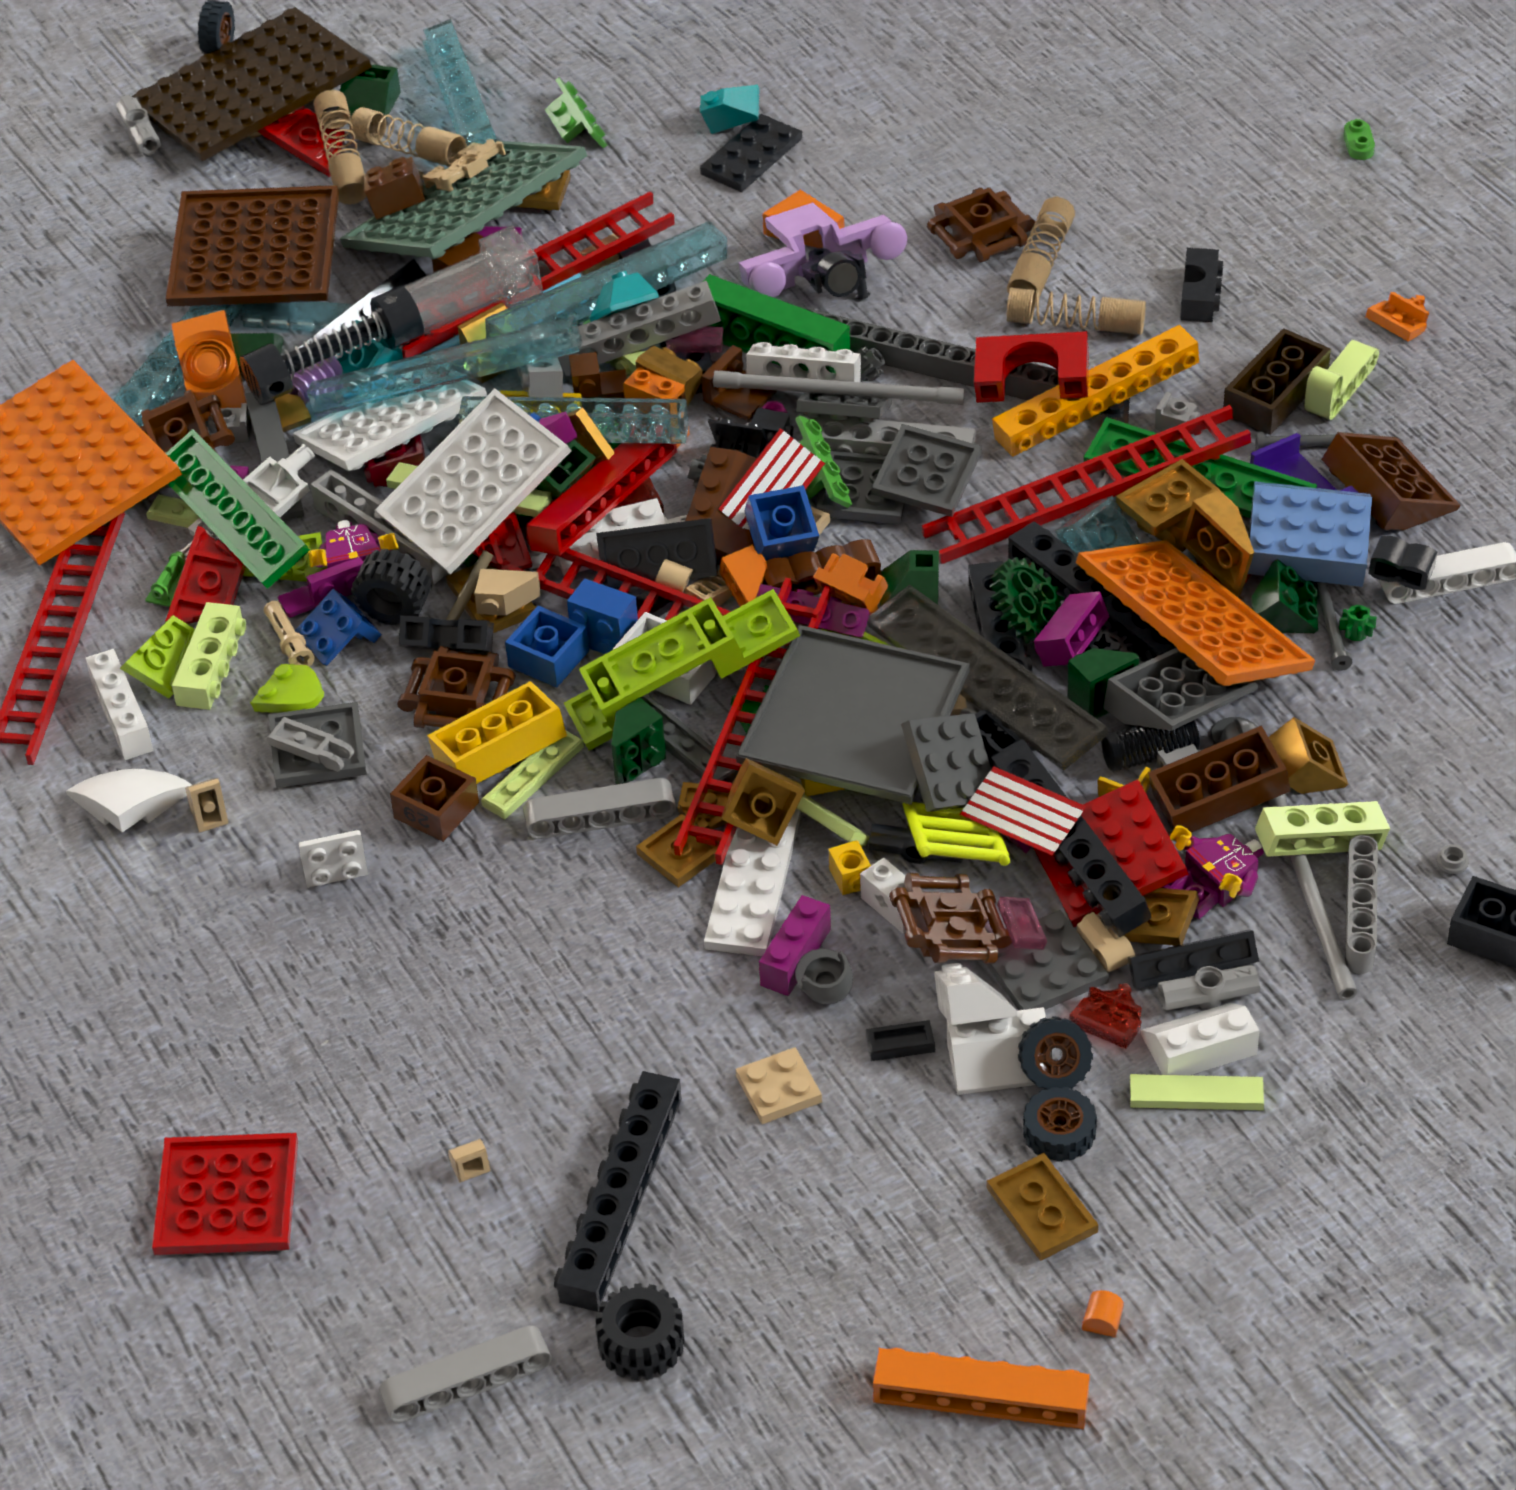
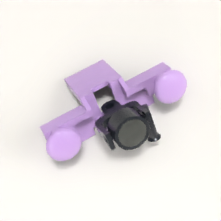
(835, 267)

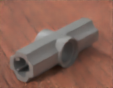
(138, 125)
(1208, 987)

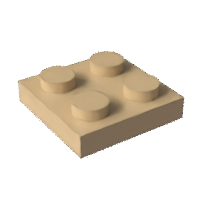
(778, 1085)

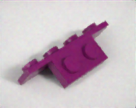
(319, 585)
(837, 617)

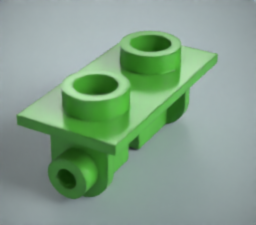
(165, 587)

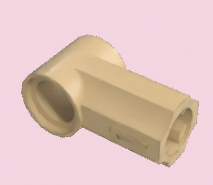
(1104, 943)

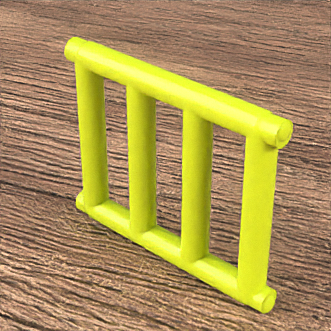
(925, 837)

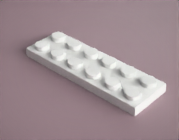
(750, 892)

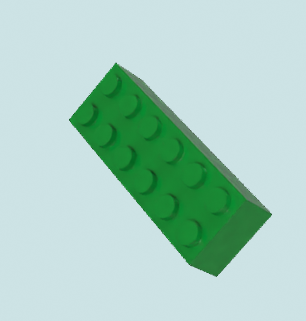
(756, 318)

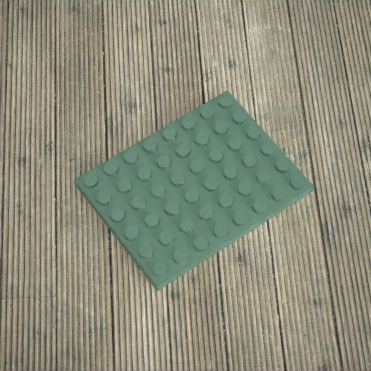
(452, 215)

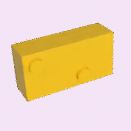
(499, 733)

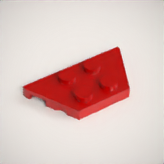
(302, 137)
(207, 576)

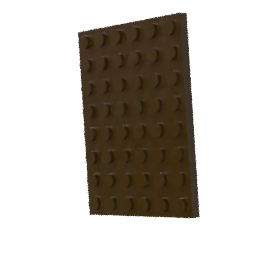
(250, 83)

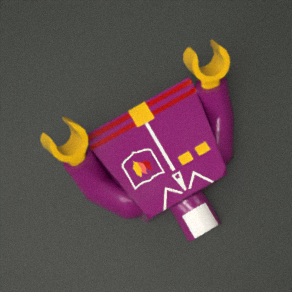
(349, 543)
(1220, 863)

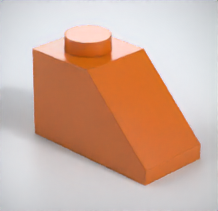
(743, 573)

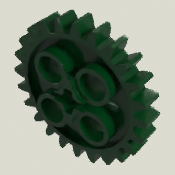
(1024, 597)

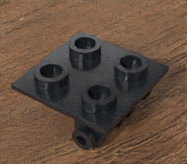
(747, 437)

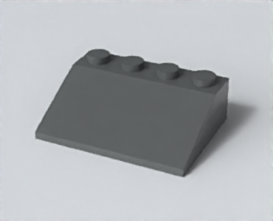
(1168, 692)

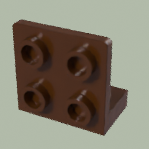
(741, 401)

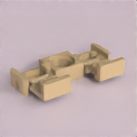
(470, 162)

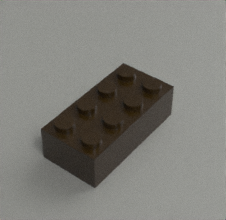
(1275, 381)

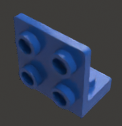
(334, 625)

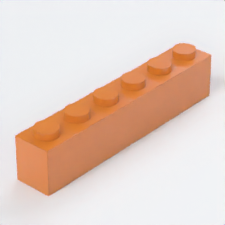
(981, 1388)

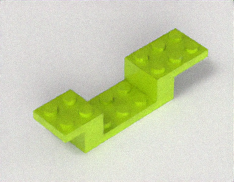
(673, 650)

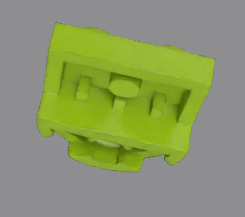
(289, 689)

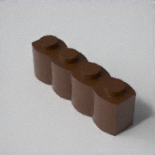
(803, 565)

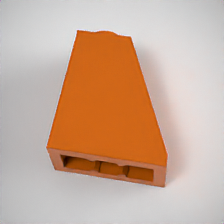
(797, 200)

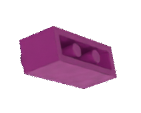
(1071, 628)
(800, 933)

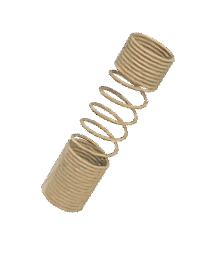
(430, 145)
(345, 168)
(1032, 268)
(1114, 314)

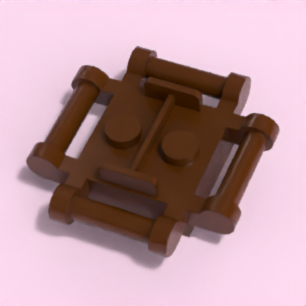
(979, 221)
(178, 417)
(452, 685)
(950, 923)

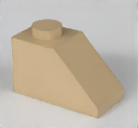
(505, 590)
(207, 804)

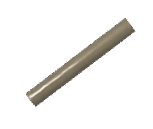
(469, 587)

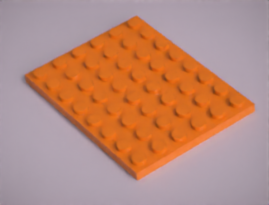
(71, 462)

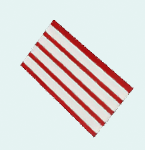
(778, 467)
(1023, 810)

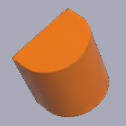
(1103, 1313)

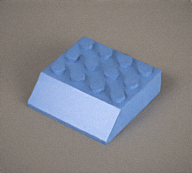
(1312, 531)

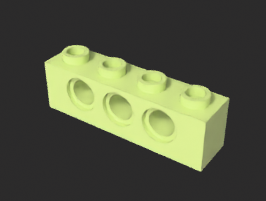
(208, 656)
(1319, 827)

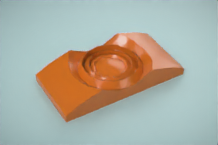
(209, 359)

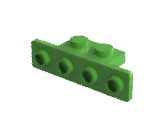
(570, 115)
(829, 474)

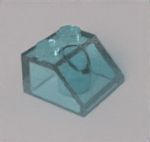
(1097, 528)

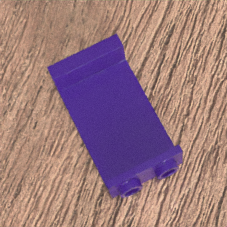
(1285, 458)

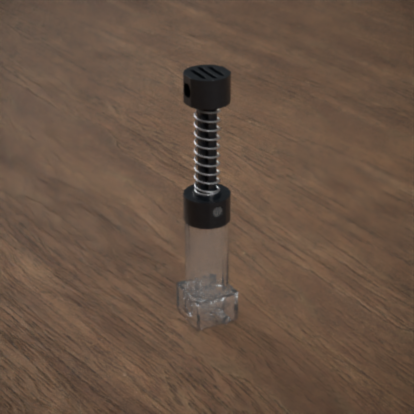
(501, 272)

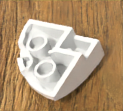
(128, 795)

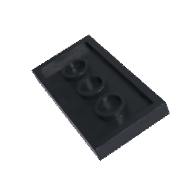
(751, 152)
(645, 549)

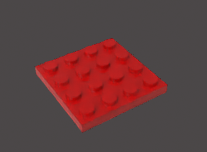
(1134, 838)
(225, 1194)

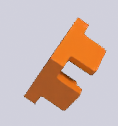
(849, 584)

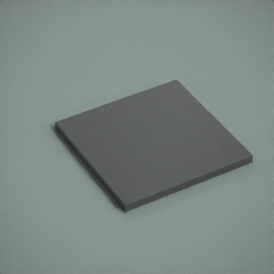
(841, 711)

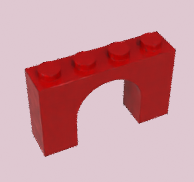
(1001, 354)

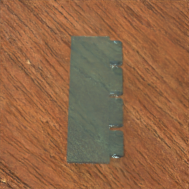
(302, 315)

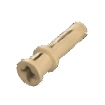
(291, 643)

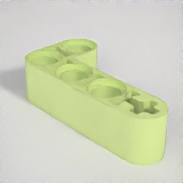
(1332, 388)

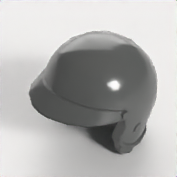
(825, 975)

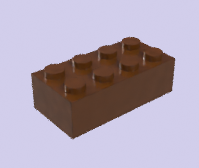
(1220, 781)

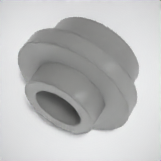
(1452, 859)

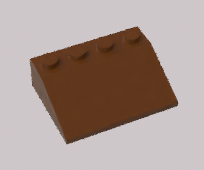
(718, 478)
(1396, 480)

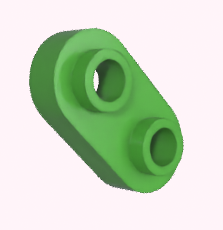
(1359, 139)

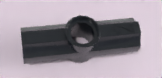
(900, 841)

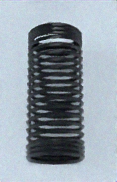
(1115, 754)

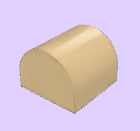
(674, 575)
(469, 1160)

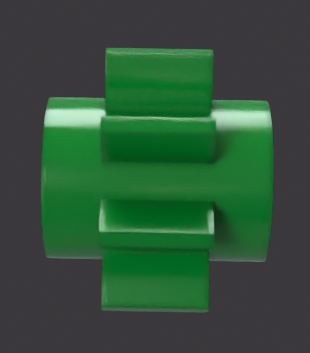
(1357, 623)

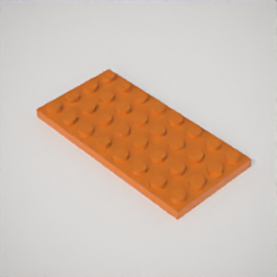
(1195, 612)

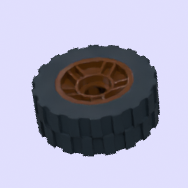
(215, 25)
(1073, 1047)
(1064, 1108)

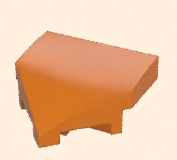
(1400, 315)

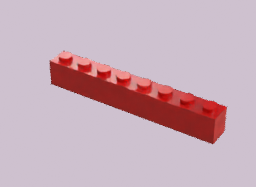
(595, 495)

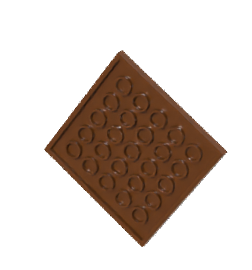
(253, 246)

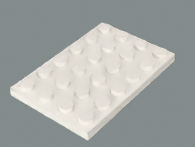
(372, 429)
(472, 481)

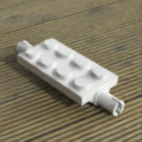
(274, 483)
(625, 517)

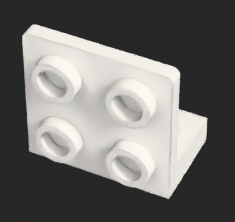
(333, 858)

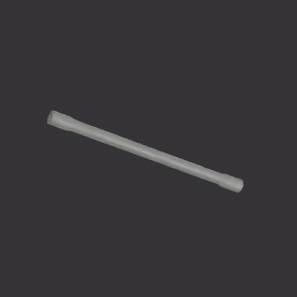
(736, 380)
(1339, 971)

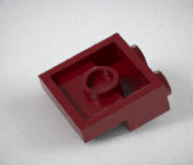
(380, 468)

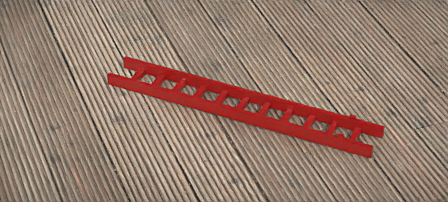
(580, 264)
(1081, 471)
(604, 569)
(65, 654)
(710, 836)

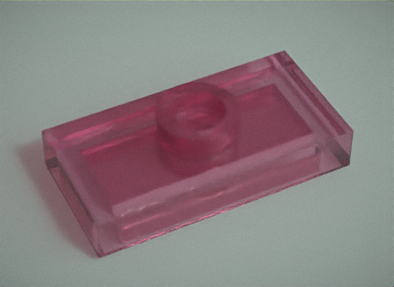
(700, 340)
(1022, 923)

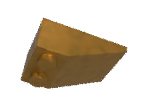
(1219, 539)

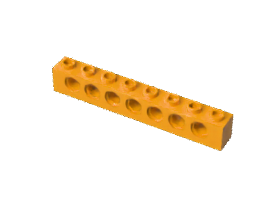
(1108, 384)

